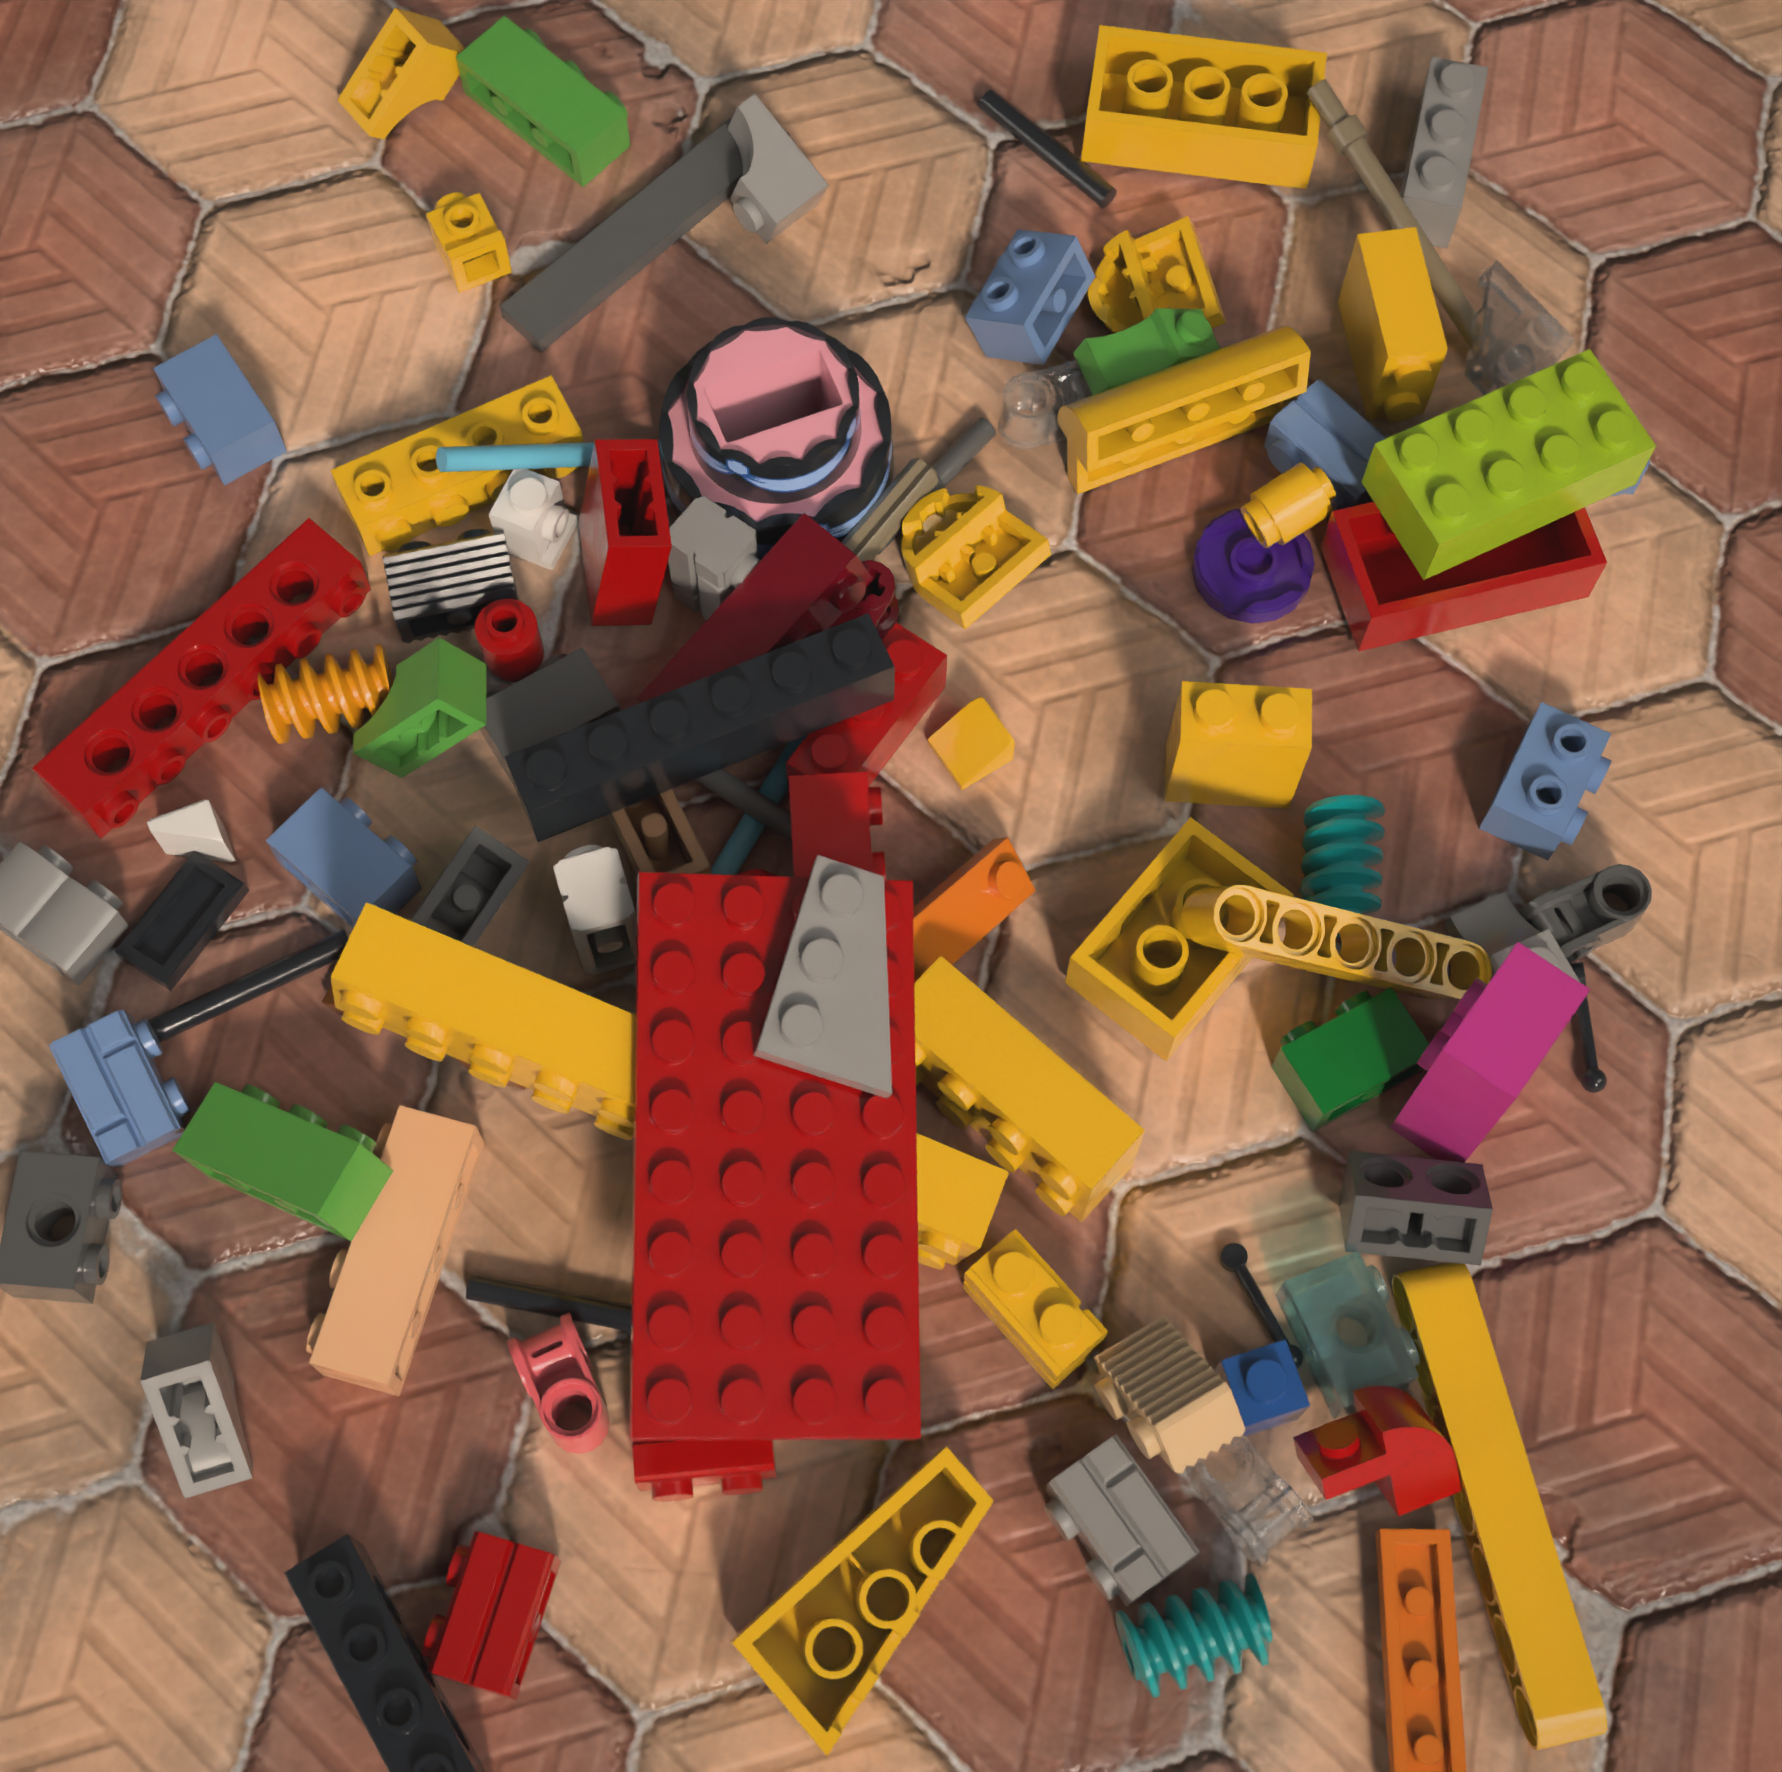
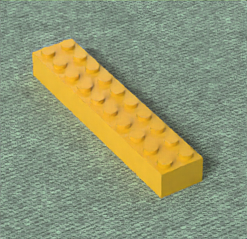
(577, 1052)

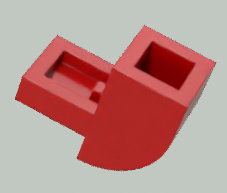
(1382, 1443)

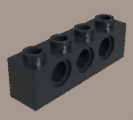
(380, 1662)

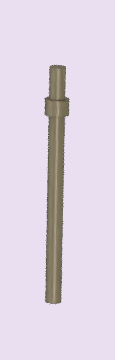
(1349, 138)

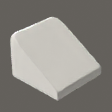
(191, 830)

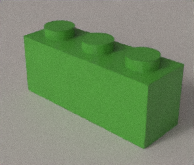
(544, 100)
(285, 1158)

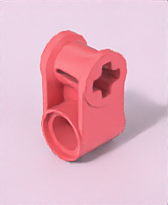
(557, 1374)

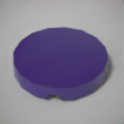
(1244, 577)

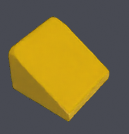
(972, 743)

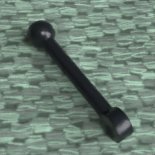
(1592, 1078)
(1233, 1260)

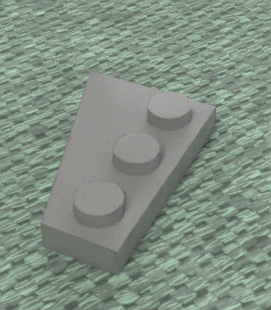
(834, 983)

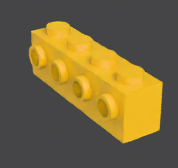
(403, 493)

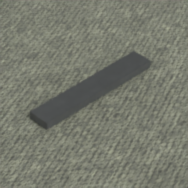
(626, 241)

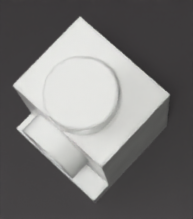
(533, 517)

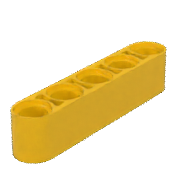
(1312, 936)

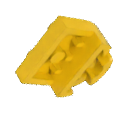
(1153, 273)
(967, 551)

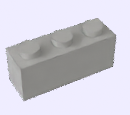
(1442, 146)

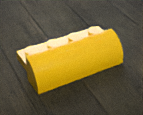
(1183, 407)

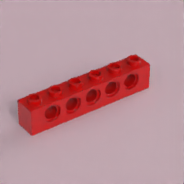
(210, 646)

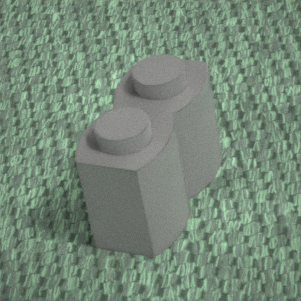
(55, 914)

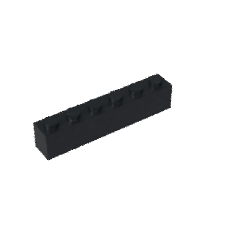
(702, 727)

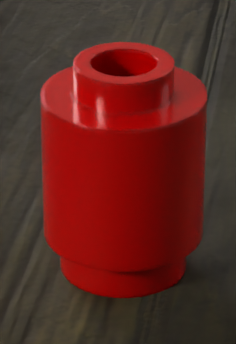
(509, 639)

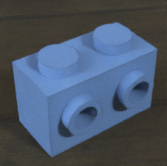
(1030, 296)
(1546, 781)

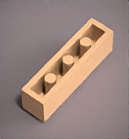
(397, 1253)

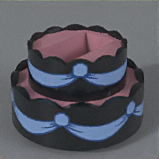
(777, 428)

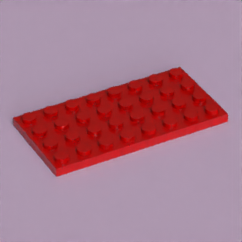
(763, 1195)

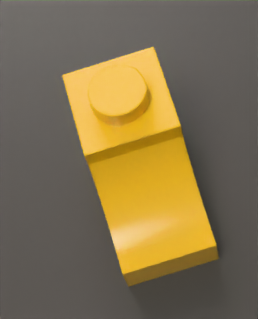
(402, 69)

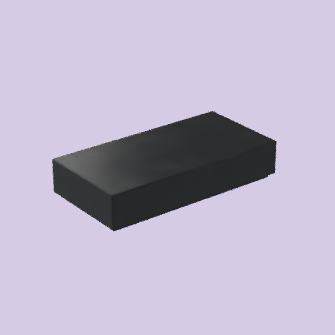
(182, 921)

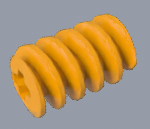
(325, 694)

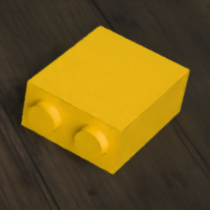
(1392, 324)
(1237, 744)

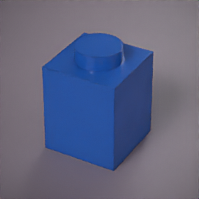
(1265, 1386)

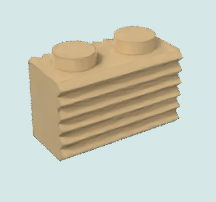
(1168, 1394)

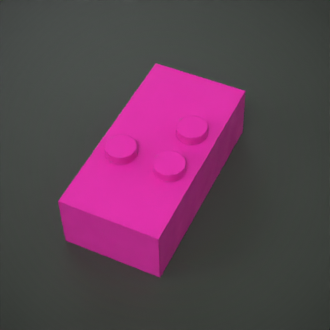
(1487, 1054)

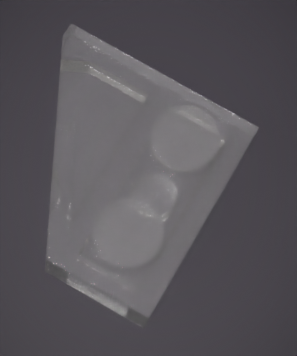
(1511, 334)

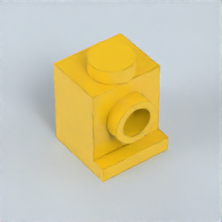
(464, 231)

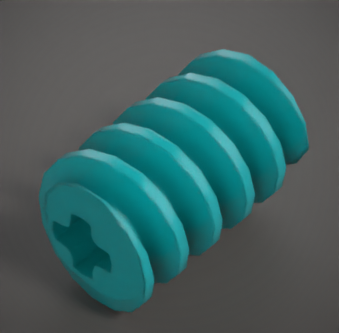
(1340, 851)
(1196, 1636)

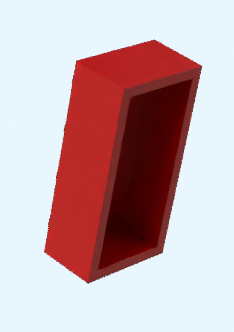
(1392, 602)

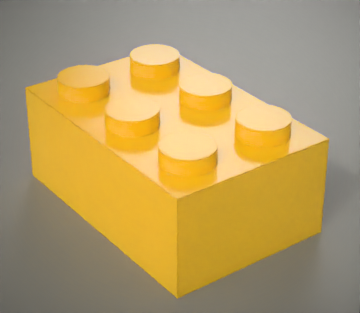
(1143, 962)

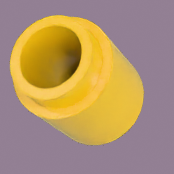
(1289, 505)

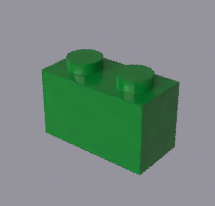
(1350, 1057)

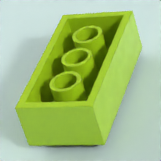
(1507, 463)

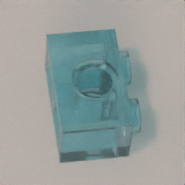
(1347, 1290)

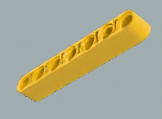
(1500, 1509)

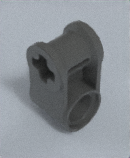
(1580, 915)

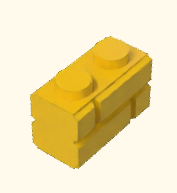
(1034, 1308)

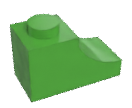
(1150, 346)
(429, 709)

